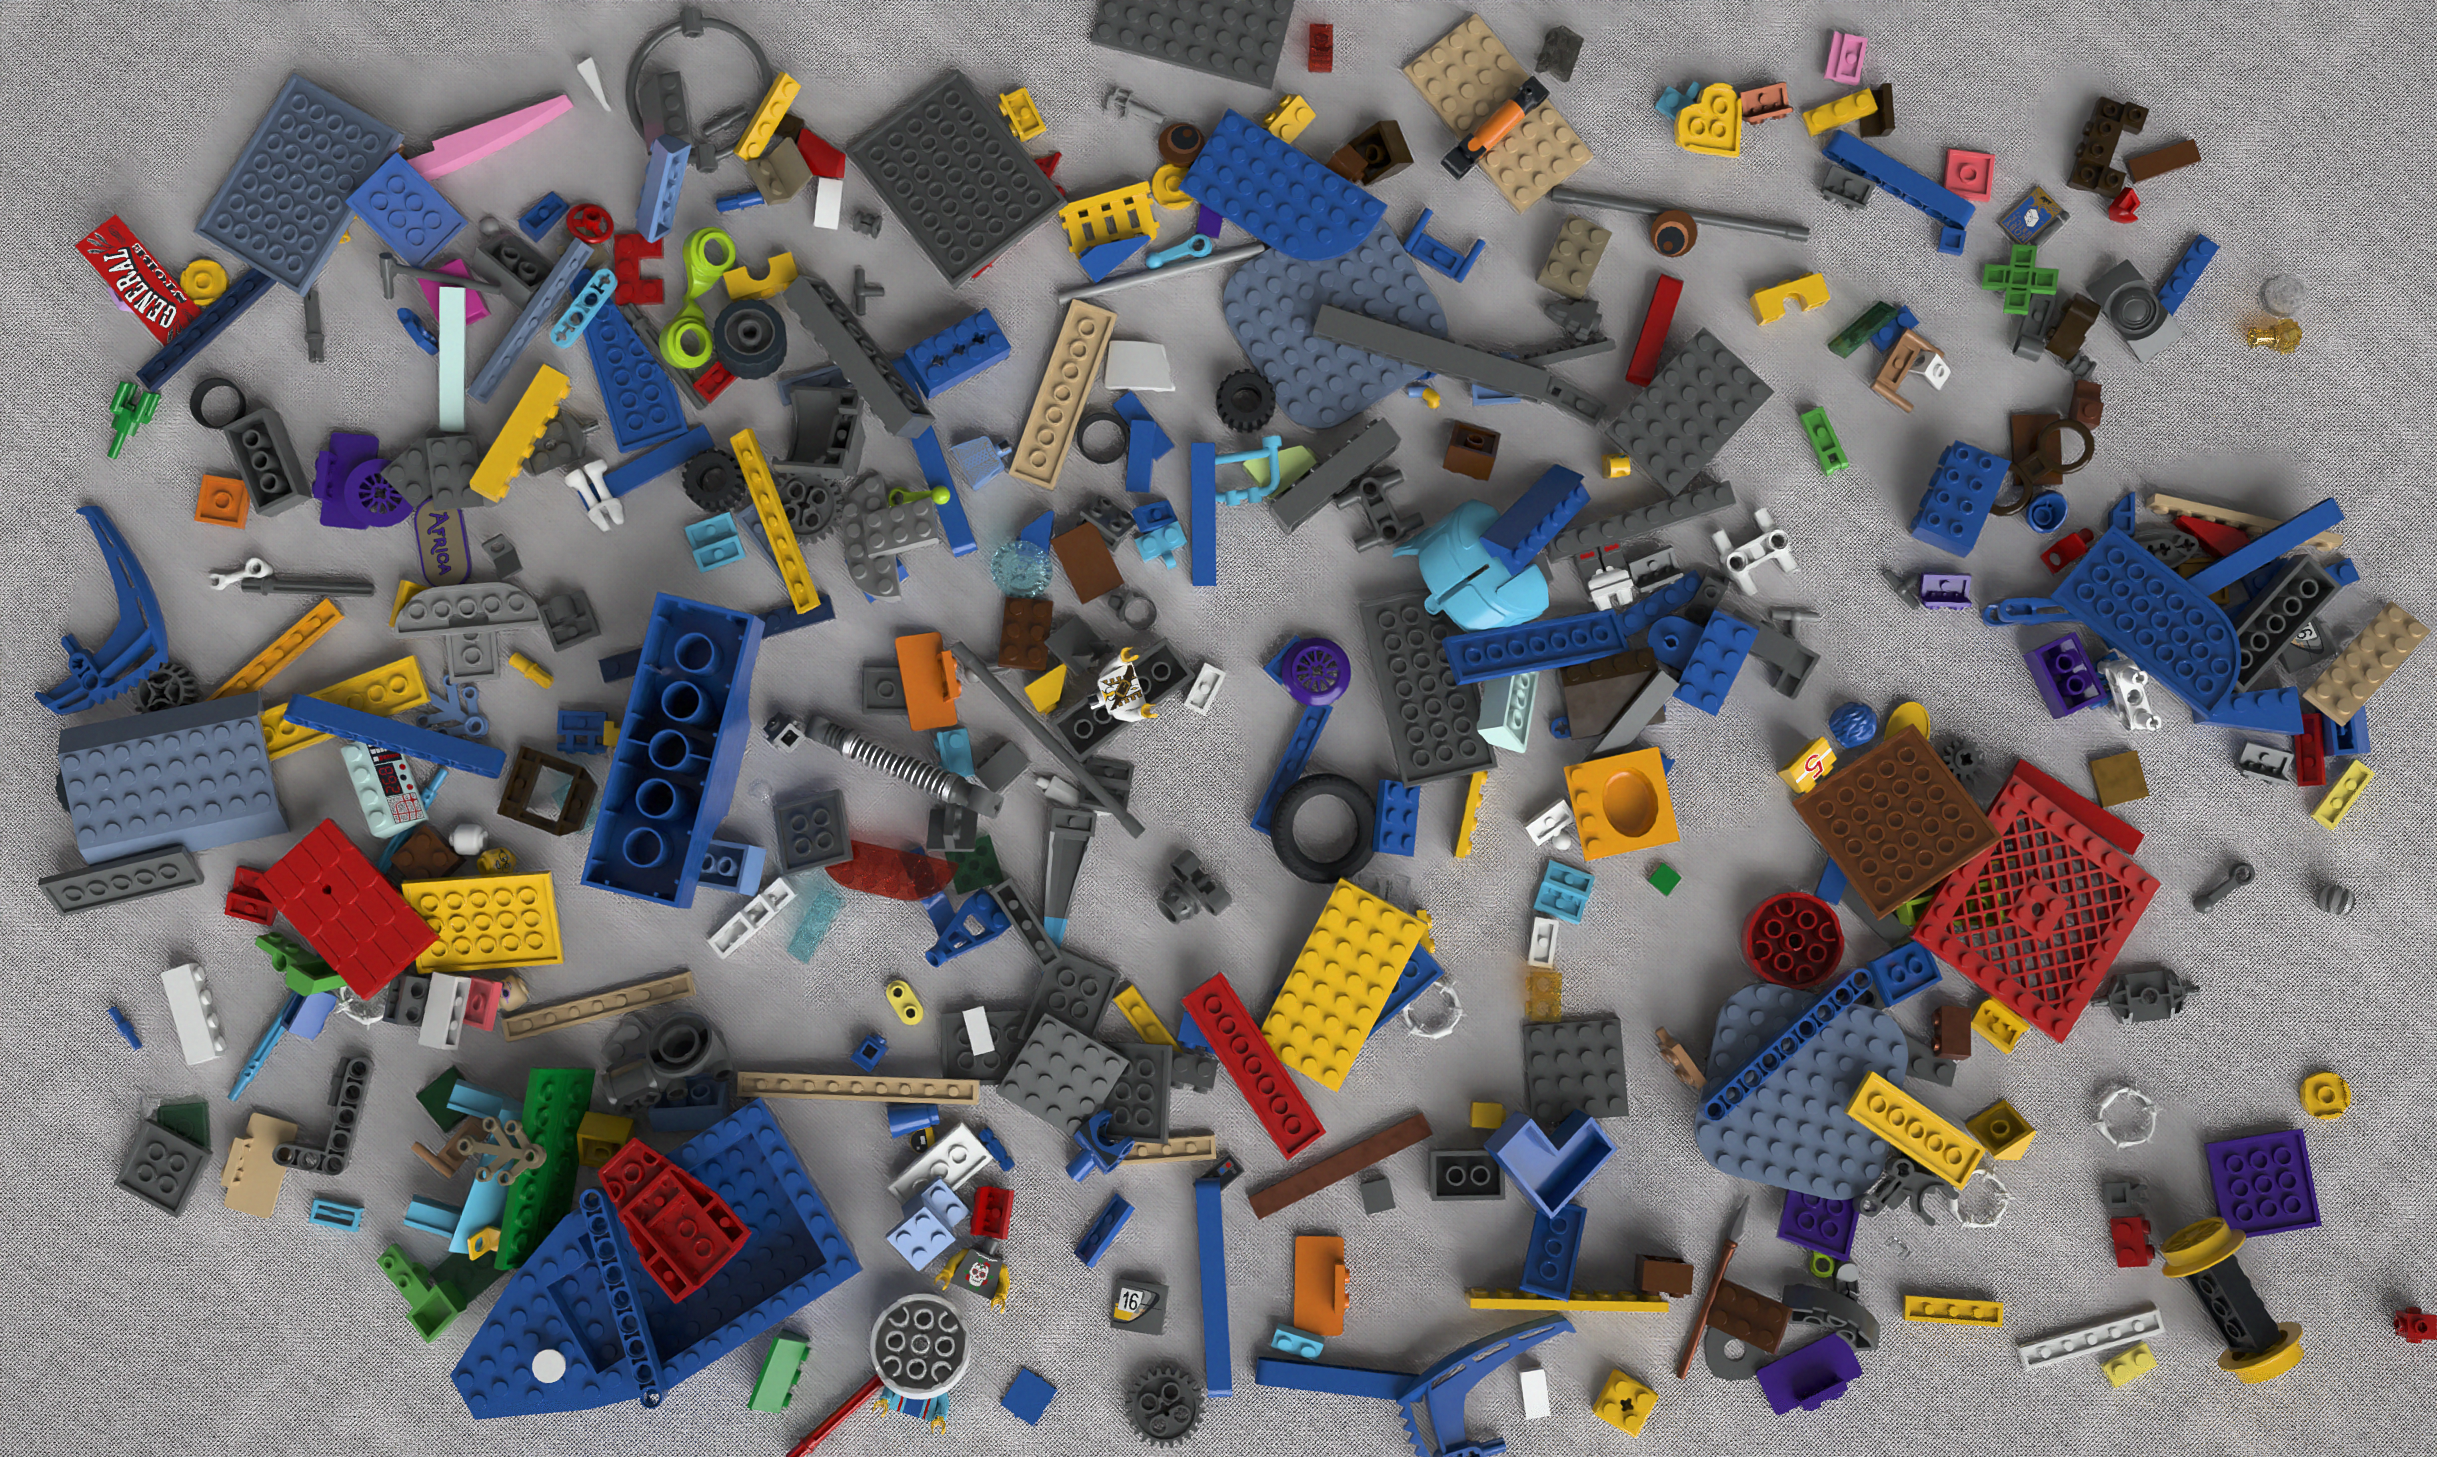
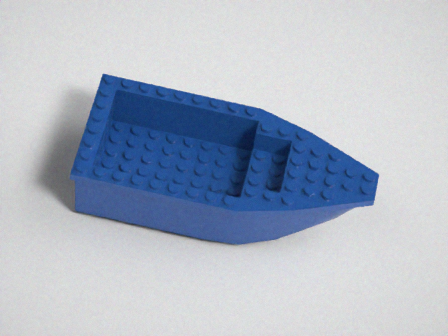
(564, 1305)

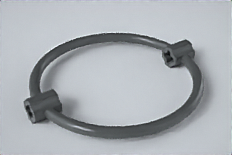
(691, 25)

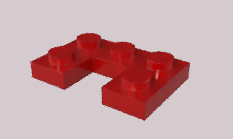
(628, 256)

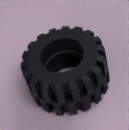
(1246, 381)
(700, 467)

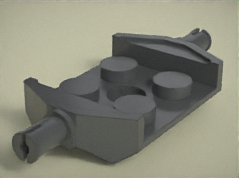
(570, 444)
(2127, 1001)

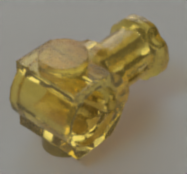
(2274, 336)

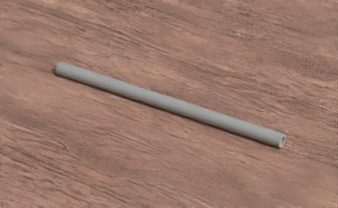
(1161, 273)

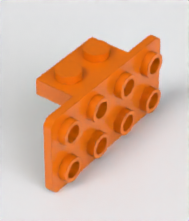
(927, 680)
(1320, 1285)

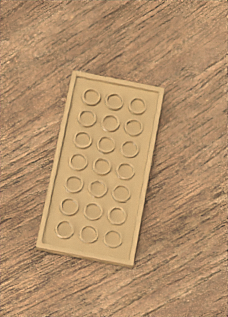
(1467, 82)

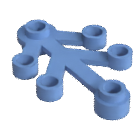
(453, 711)

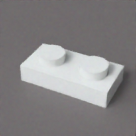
(1205, 689)
(1543, 942)

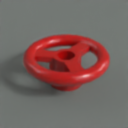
(590, 220)

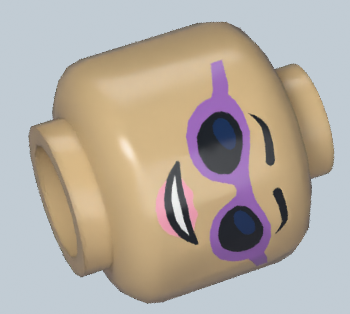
(513, 993)

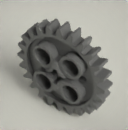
(826, 511)
(1154, 1387)

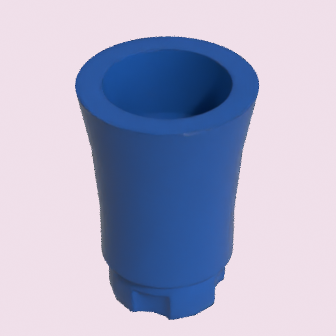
(911, 1117)

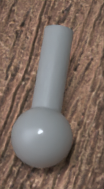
(491, 228)

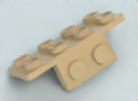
(250, 1169)

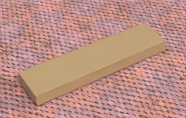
(1178, 1149)

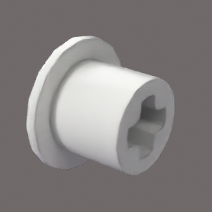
(549, 1365)

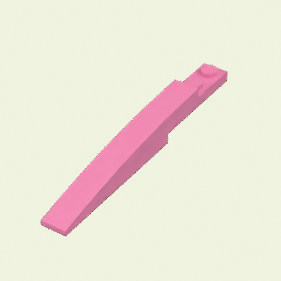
(484, 139)

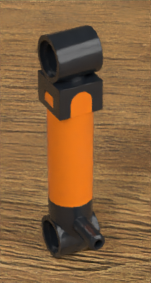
(1476, 144)

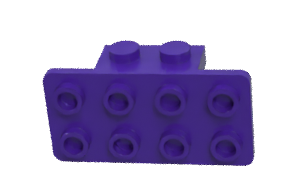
(333, 469)
(1809, 1375)

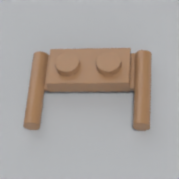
(1897, 365)
(449, 1157)

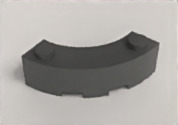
(1824, 1307)

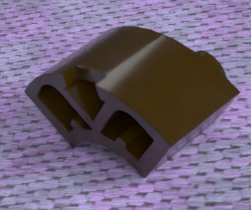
(2069, 332)

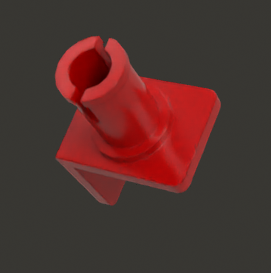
(2068, 549)

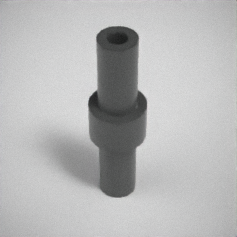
(725, 122)
(337, 1081)

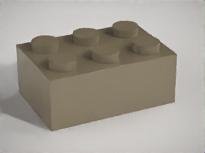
(1574, 257)

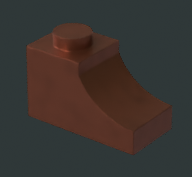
(2086, 404)

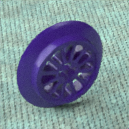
(354, 503)
(1319, 697)

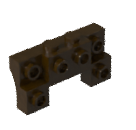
(2100, 139)

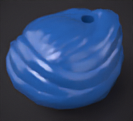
(2047, 512)

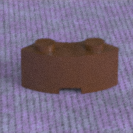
(1347, 164)

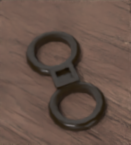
(2040, 464)

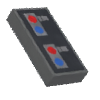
(1227, 1169)

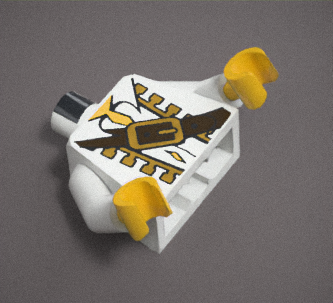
(1121, 690)

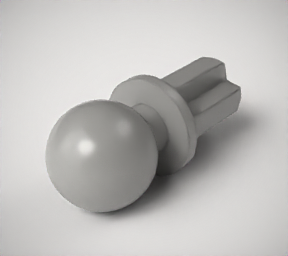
(992, 667)

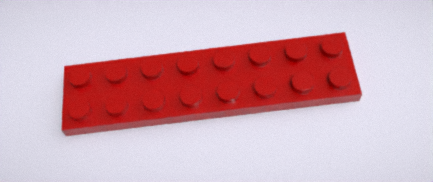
(1253, 1065)

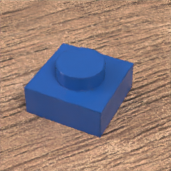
(1951, 241)

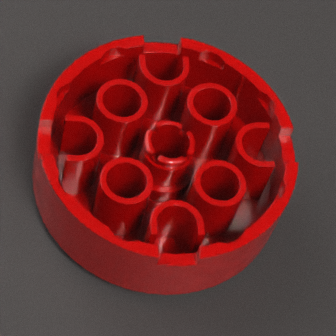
(1768, 947)

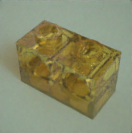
(1551, 996)

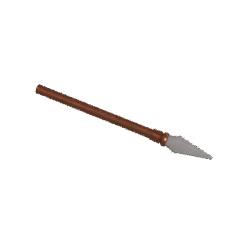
(1734, 1233)

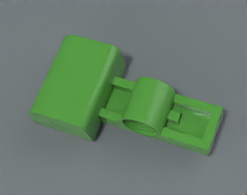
(304, 971)
(433, 1307)

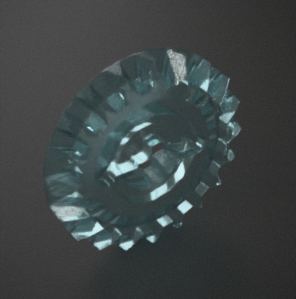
(1020, 555)

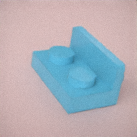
(955, 752)

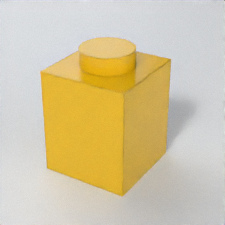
(1487, 1114)

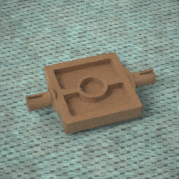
(1674, 1053)

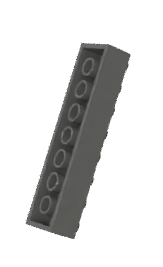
(858, 357)

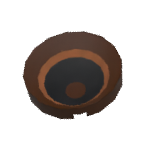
(1180, 145)
(1673, 233)

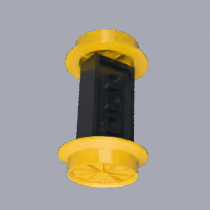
(2255, 1342)

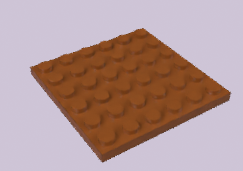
(1896, 821)

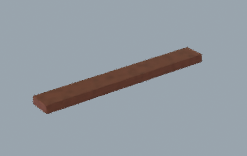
(1340, 1165)

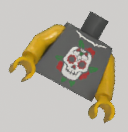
(979, 1272)

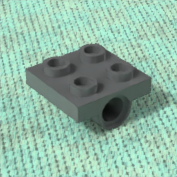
(569, 620)

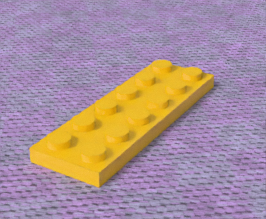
(1914, 1130)

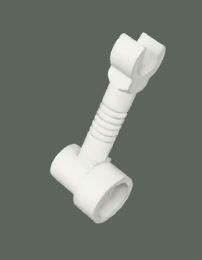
(254, 568)

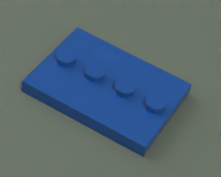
(406, 211)

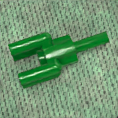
(128, 415)

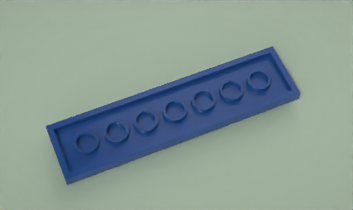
(1534, 646)

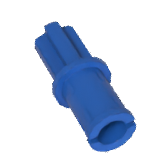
(739, 201)

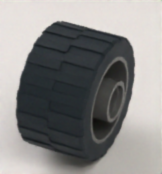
(750, 339)

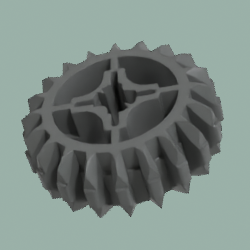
(180, 681)

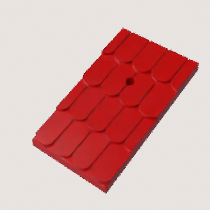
(347, 909)

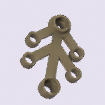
(504, 1151)

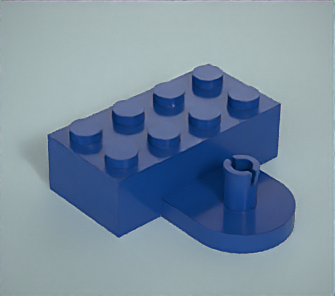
(1705, 654)

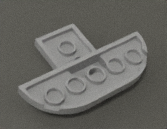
(878, 532)
(469, 621)

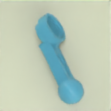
(1156, 260)

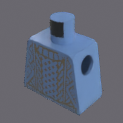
(981, 459)

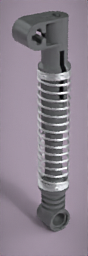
(950, 786)

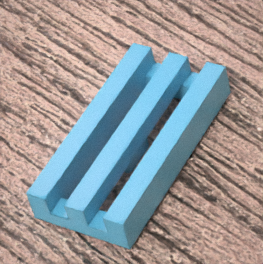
(335, 1204)

